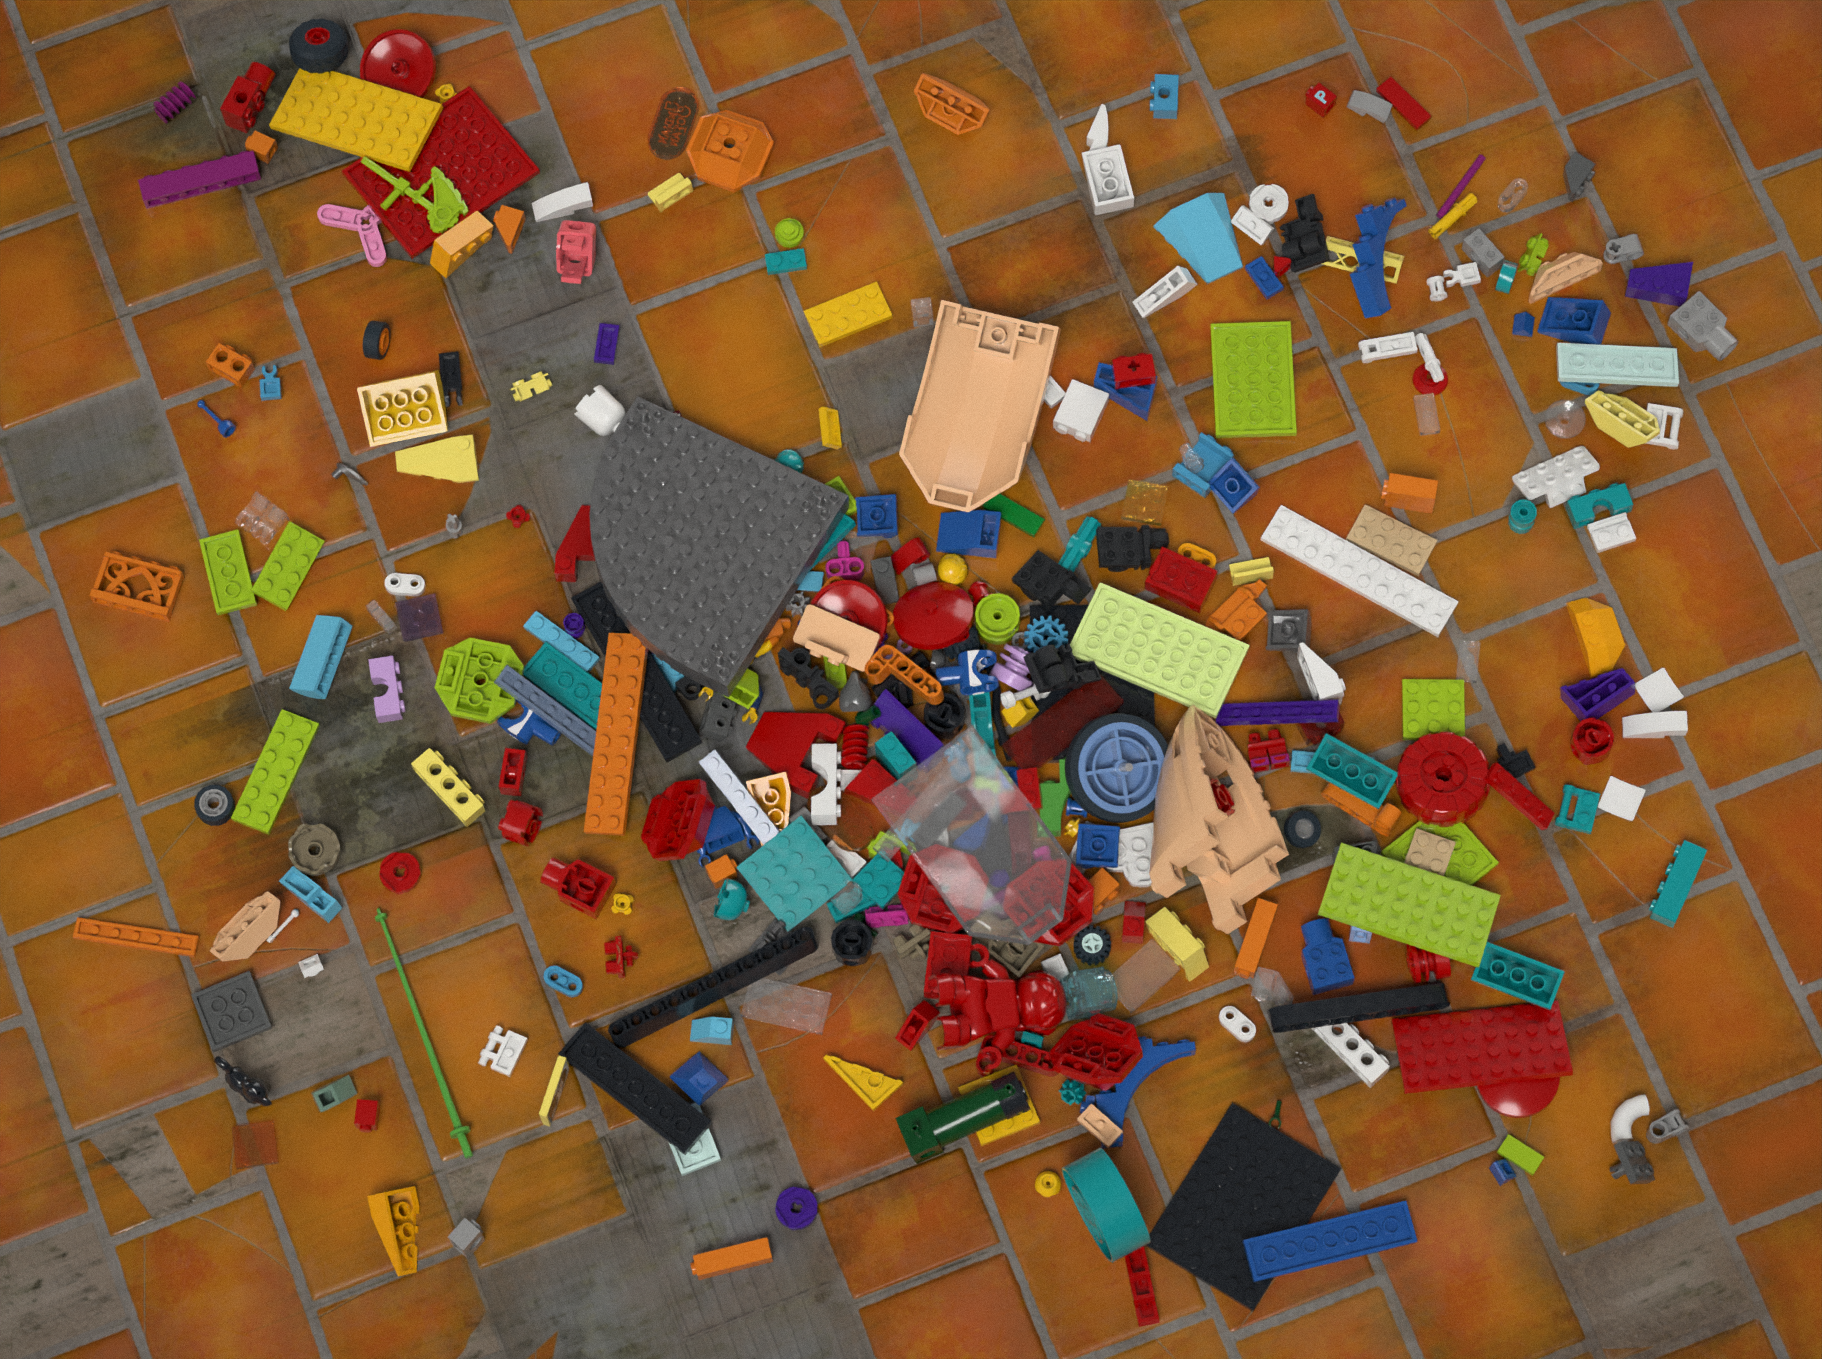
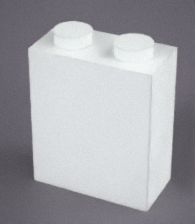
(1080, 411)

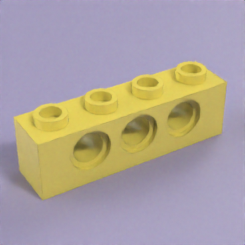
(465, 812)

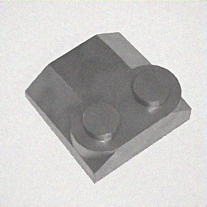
(1288, 629)

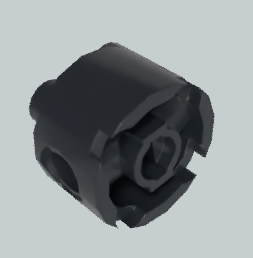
(946, 718)
(852, 943)

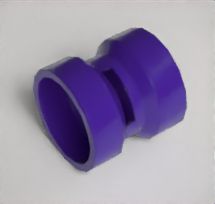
(574, 621)

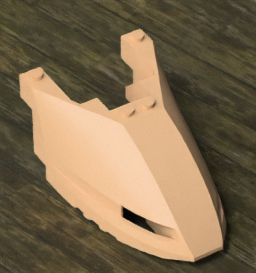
(1228, 854)

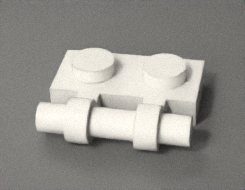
(508, 1053)

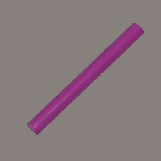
(1461, 186)

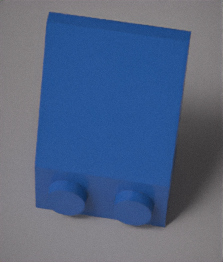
(1575, 320)

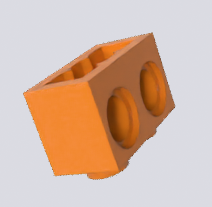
(227, 368)

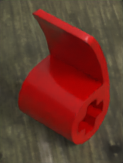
(910, 553)

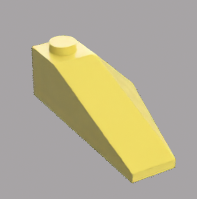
(445, 459)

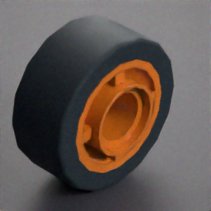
(376, 340)

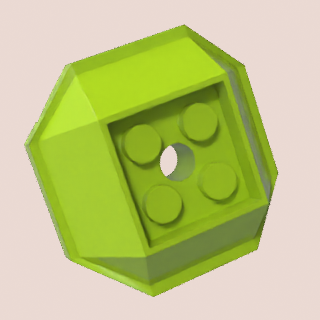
(461, 670)

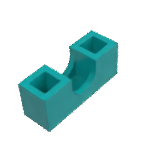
(1614, 498)

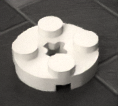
(1269, 192)

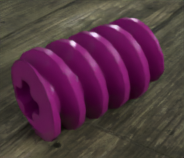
(173, 101)

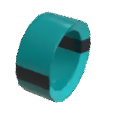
(1506, 276)

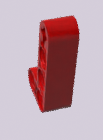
(1019, 1059)

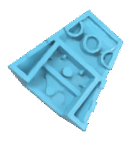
(1203, 236)

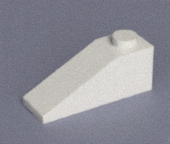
(1165, 291)

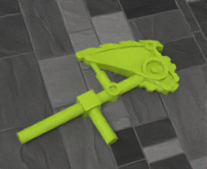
(446, 204)

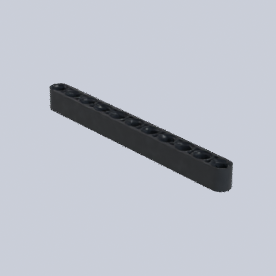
(713, 987)

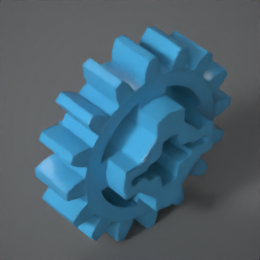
(1037, 636)

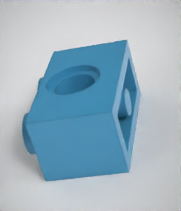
(1164, 85)

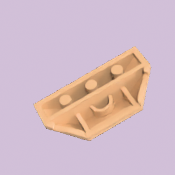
(1562, 273)
(247, 929)

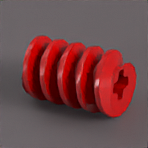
(854, 747)

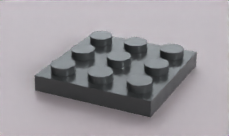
(231, 1011)

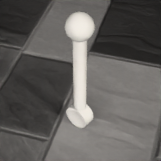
(294, 913)

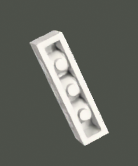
(1368, 1073)

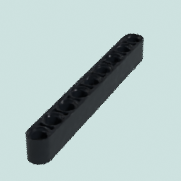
(1358, 1008)

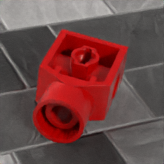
(247, 97)
(579, 885)

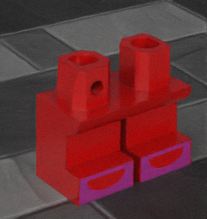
(1274, 747)

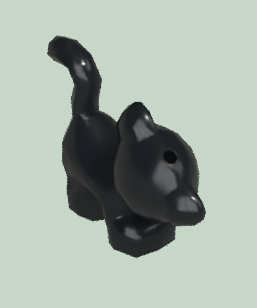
(251, 1088)

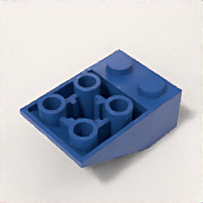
(969, 533)

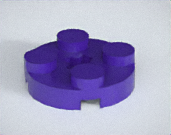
(795, 1220)

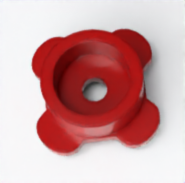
(518, 510)

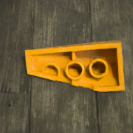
(773, 796)
(395, 1220)

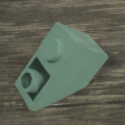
(334, 1093)

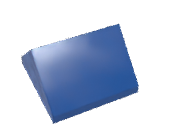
(1233, 486)

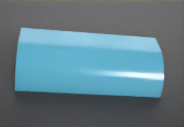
(321, 656)

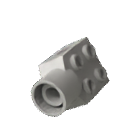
(1703, 327)

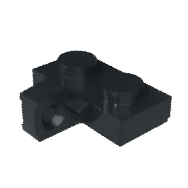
(1514, 763)

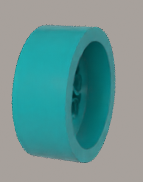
(1106, 1205)

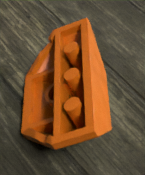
(949, 105)

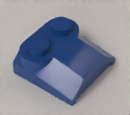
(877, 516)
(1097, 846)

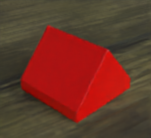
(1281, 265)

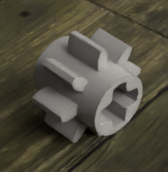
(798, 610)

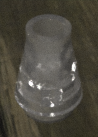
(1191, 458)

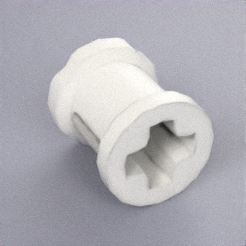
(1433, 282)

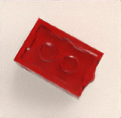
(1180, 580)
(946, 954)

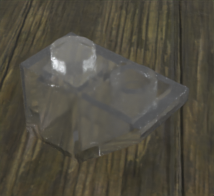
(1271, 986)

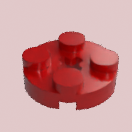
(411, 874)

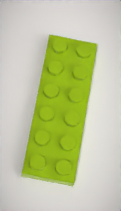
(275, 772)

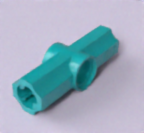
(1079, 544)

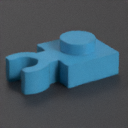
(270, 386)

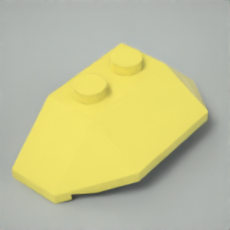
(1622, 419)

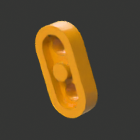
(1198, 554)

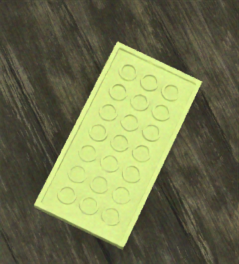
(1158, 650)

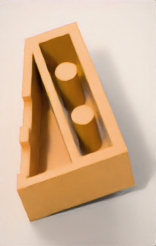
(460, 243)

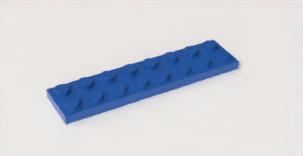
(1329, 1241)

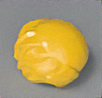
(952, 569)

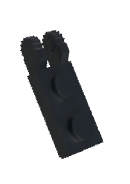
(451, 376)

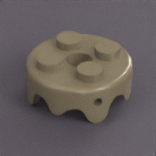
(310, 836)

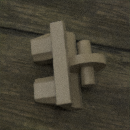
(920, 937)

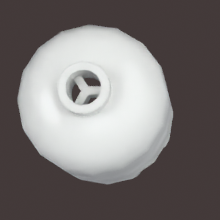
(600, 411)

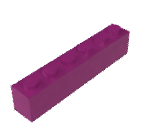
(199, 179)

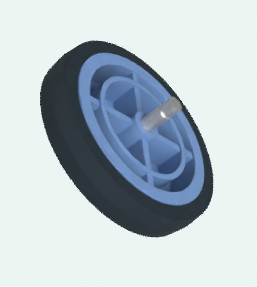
(1115, 767)

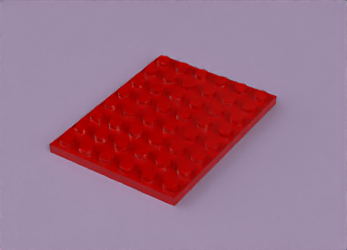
(470, 152)

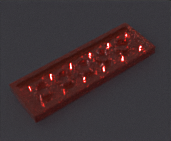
(1059, 724)

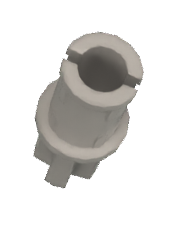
(453, 526)

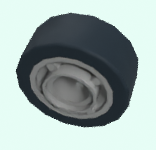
(218, 815)

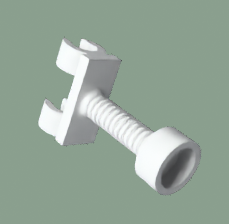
(1009, 699)

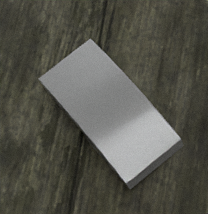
(1366, 103)

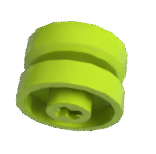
(997, 607)

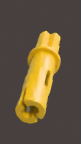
(1453, 215)

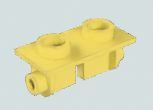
(523, 388)

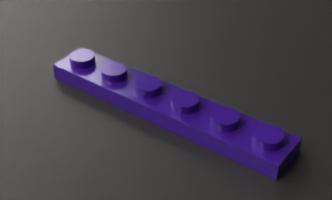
(1278, 712)

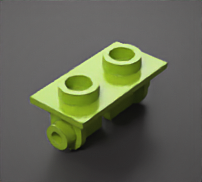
(1536, 247)

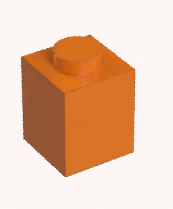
(262, 145)
(721, 870)

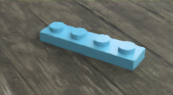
(560, 640)

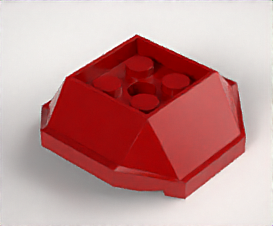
(678, 820)
(923, 902)
(1077, 911)
(1097, 1051)

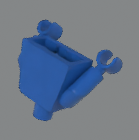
(724, 830)

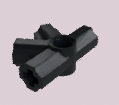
(897, 687)

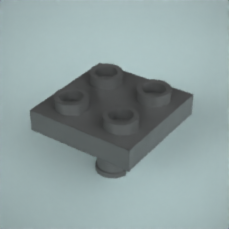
(1632, 1163)

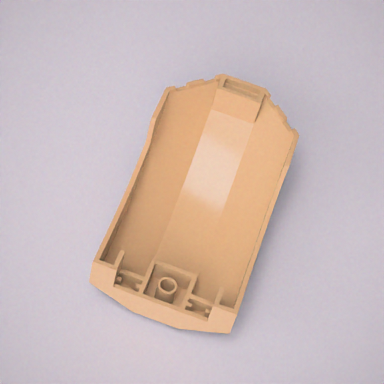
(977, 405)

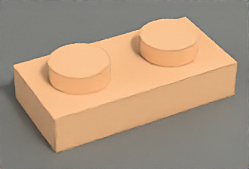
(1099, 1125)

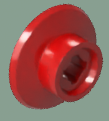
(1428, 386)

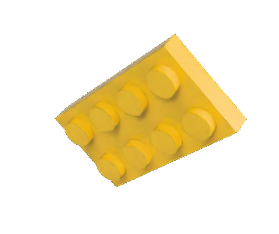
(848, 314)

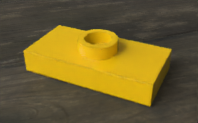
(830, 428)

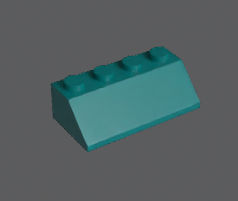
(1352, 771)
(1518, 976)

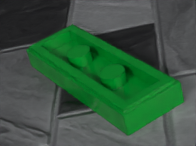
(1015, 514)

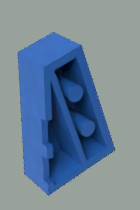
(1135, 399)

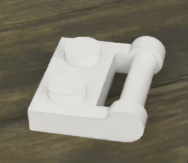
(1661, 413)

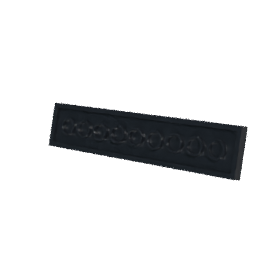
(659, 707)

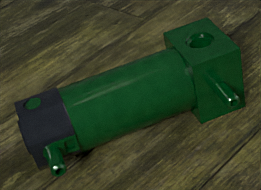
(932, 1129)

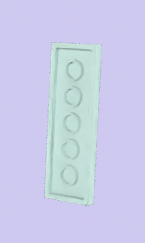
(1617, 364)

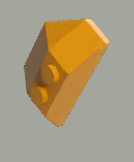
(1597, 634)

